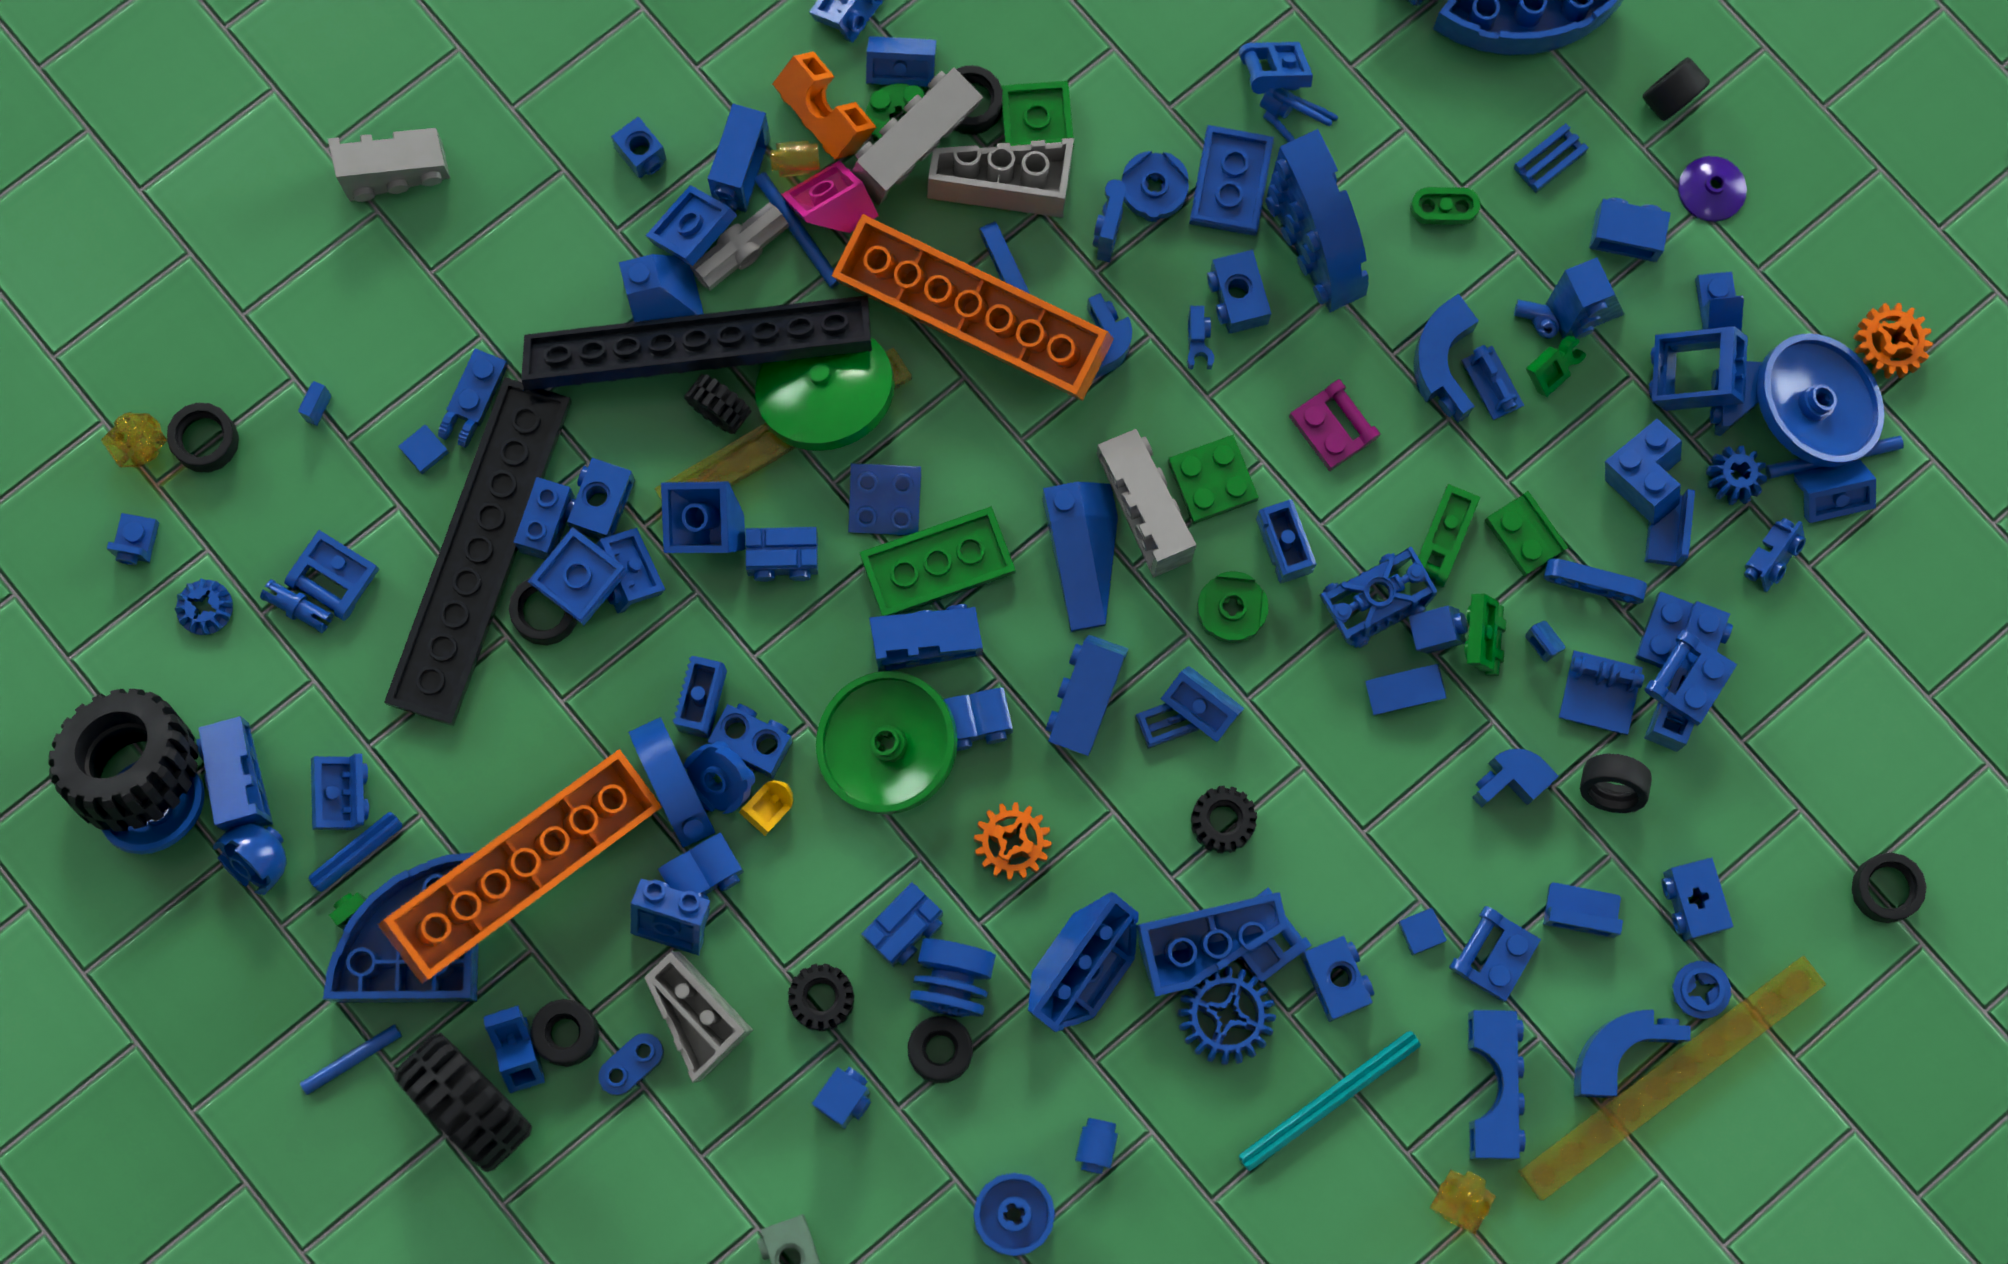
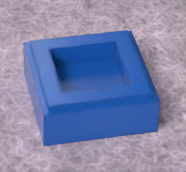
(314, 403)
(423, 449)
(1422, 931)

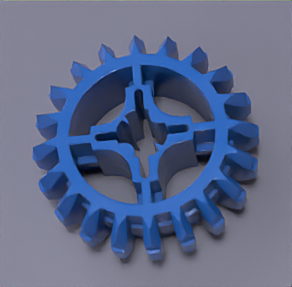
(1242, 1021)

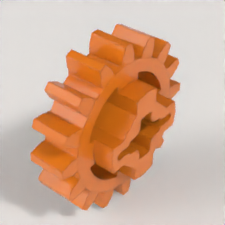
(1908, 343)
(997, 834)

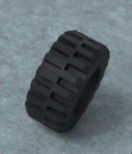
(103, 730)
(462, 1102)

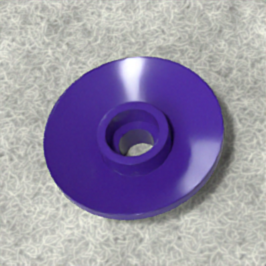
(1703, 199)

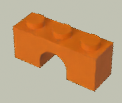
(804, 88)

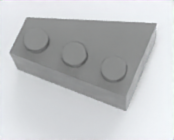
(697, 1015)

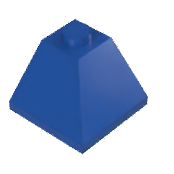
(660, 287)
(701, 518)

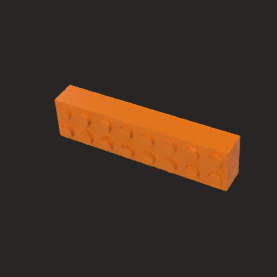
(973, 307)
(519, 866)

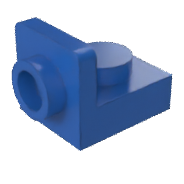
(134, 539)

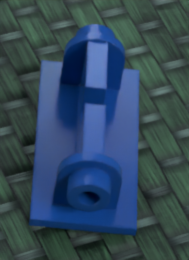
(1492, 382)
(1785, 543)

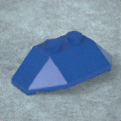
(1084, 963)

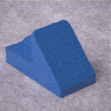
(1719, 301)

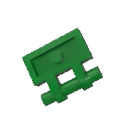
(1485, 634)

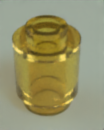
(795, 158)

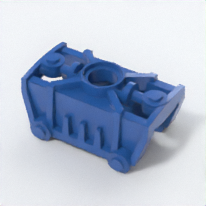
(1381, 614)

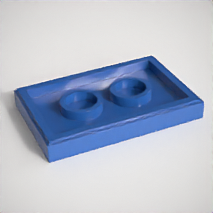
(1231, 180)

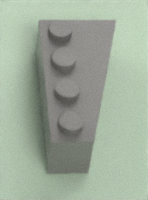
(915, 133)
(1004, 176)
(1146, 502)

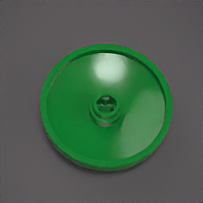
(825, 398)
(886, 742)

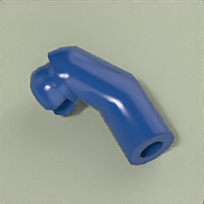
(1541, 317)

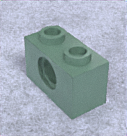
(785, 1235)

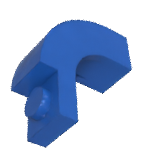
(1431, 370)
(671, 782)
(1600, 1057)

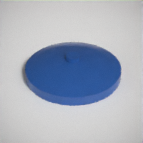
(1820, 400)

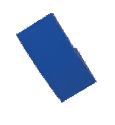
(1406, 689)

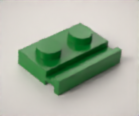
(1526, 533)

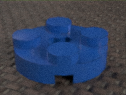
(1155, 166)
(732, 770)

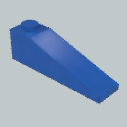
(1083, 538)
(1196, 944)

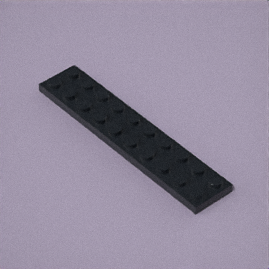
(696, 342)
(477, 553)

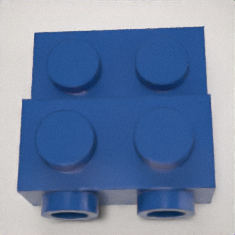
(1673, 615)
(669, 915)

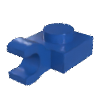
(1198, 329)

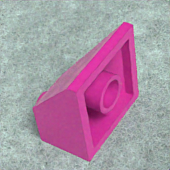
(831, 199)

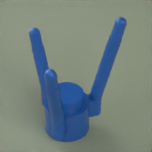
(1281, 102)

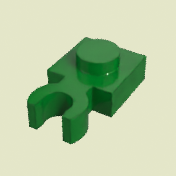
(1552, 365)

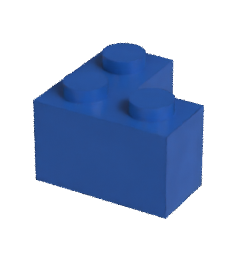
(1641, 470)

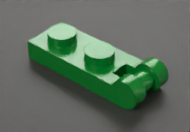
(1447, 531)

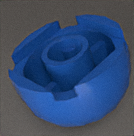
(253, 855)

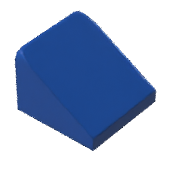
(1544, 640)

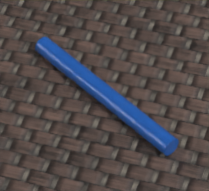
(797, 229)
(1799, 465)

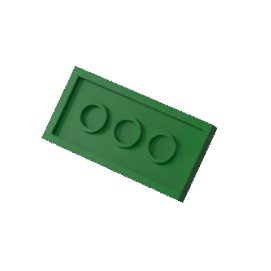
(937, 562)

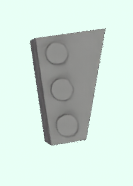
(389, 164)

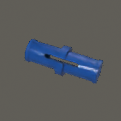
(296, 606)

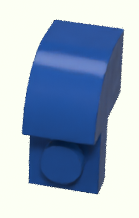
(1104, 316)
(1521, 771)
(514, 1049)

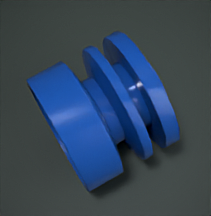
(952, 977)

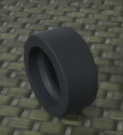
(985, 78)
(185, 418)
(540, 637)
(1619, 769)
(1915, 881)

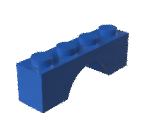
(1496, 1038)

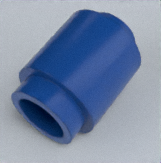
(1096, 1145)

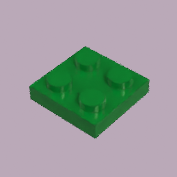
(1036, 112)
(1213, 479)

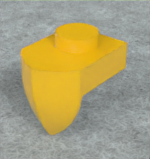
(768, 805)

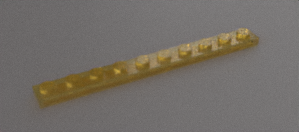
(1671, 1078)

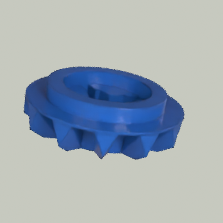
(209, 621)
(1716, 998)

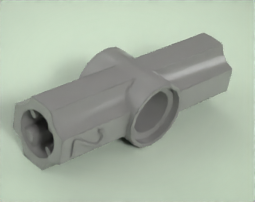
(739, 246)

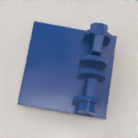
(884, 499)
(1601, 692)

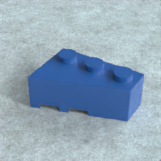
(1583, 300)
(925, 637)
(1086, 694)
(233, 774)

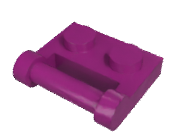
(1326, 433)

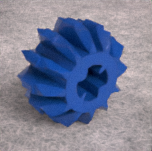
(1726, 465)

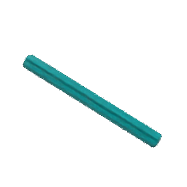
(1329, 1100)

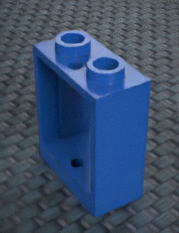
(739, 157)
(1731, 368)

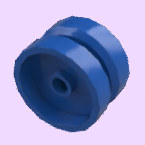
(1016, 1192)

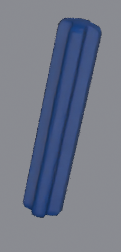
(355, 851)

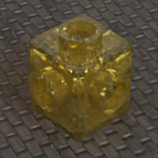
(134, 439)
(1463, 1200)

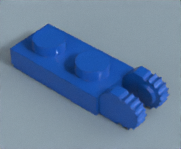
(473, 395)

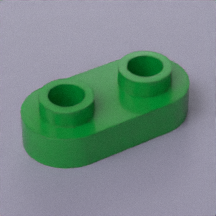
(1444, 203)

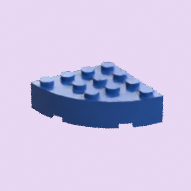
(1521, 25)
(1318, 220)
(371, 969)

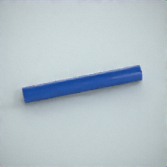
(350, 1059)

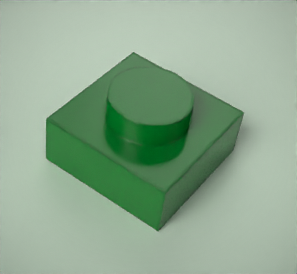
(346, 908)

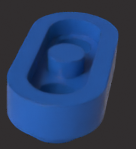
(631, 1065)

